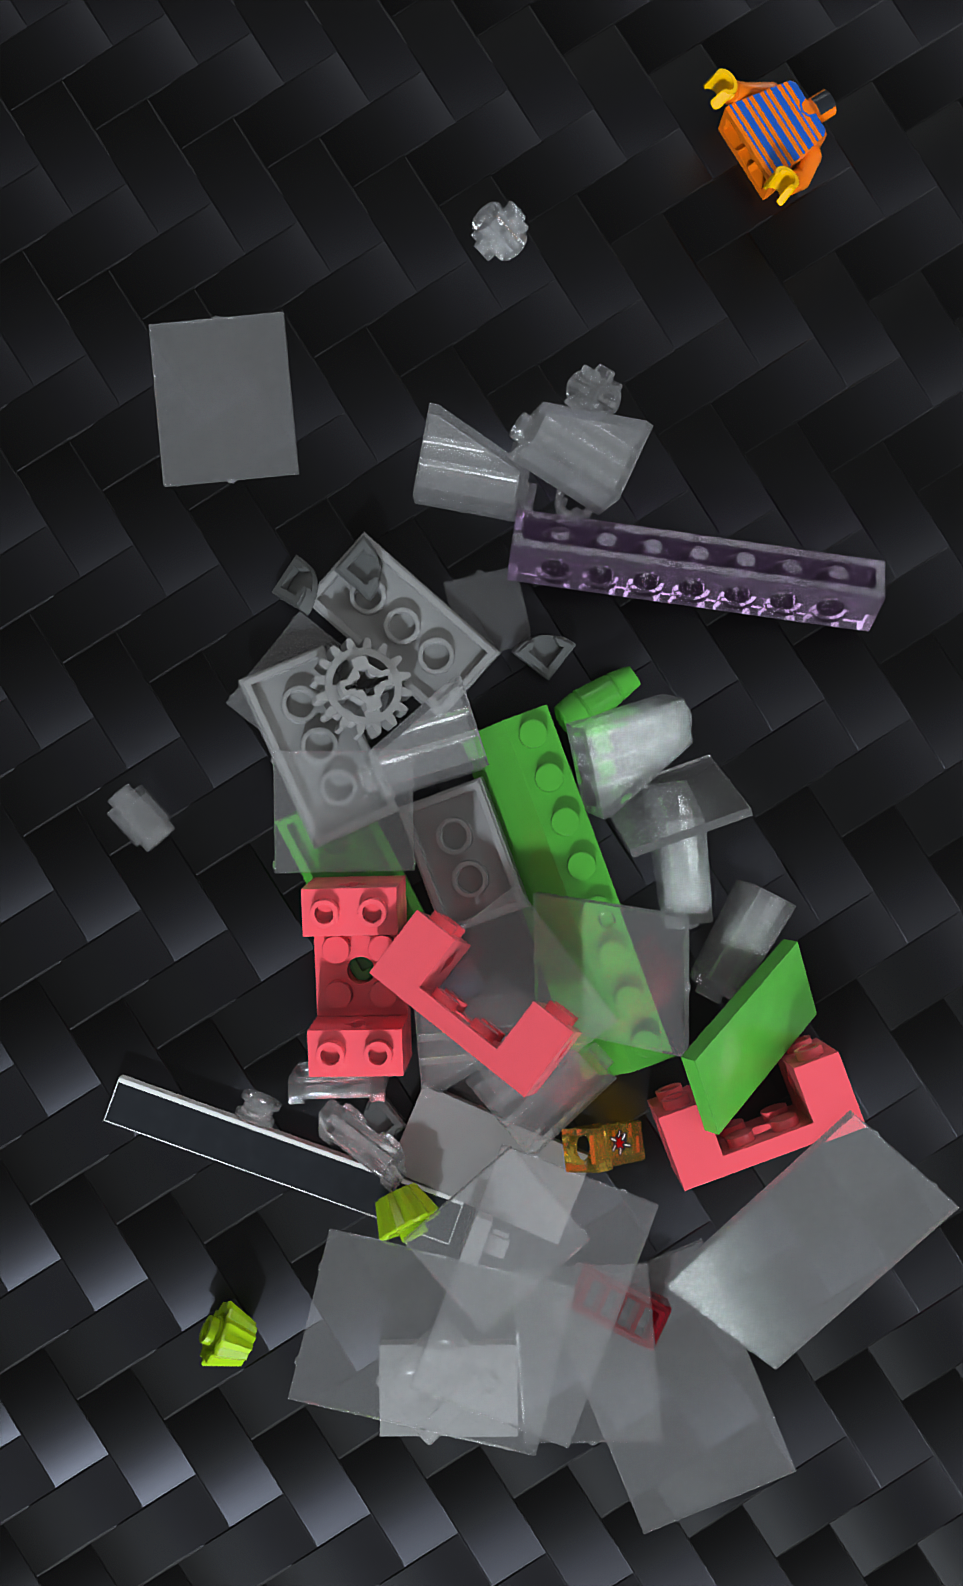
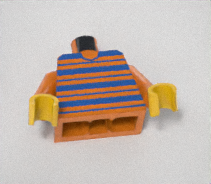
(772, 131)

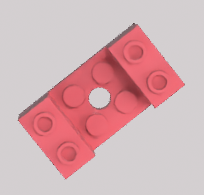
(421, 962)
(358, 1022)
(819, 1099)

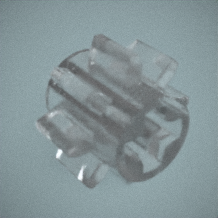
(499, 231)
(594, 390)

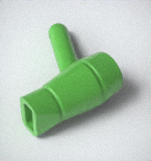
(597, 696)

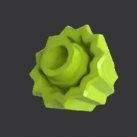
(402, 1211)
(227, 1336)

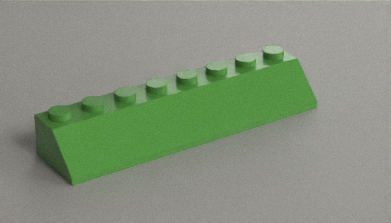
(549, 829)

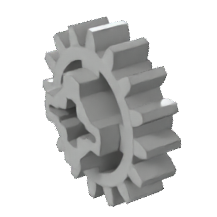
(370, 670)

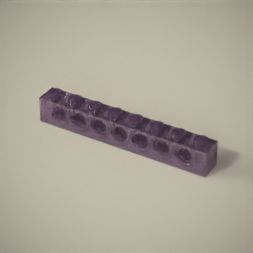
(696, 570)

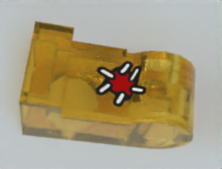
(609, 1146)

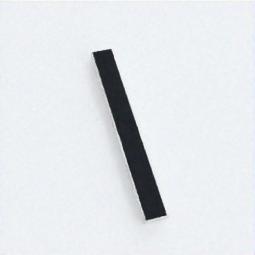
(249, 1146)

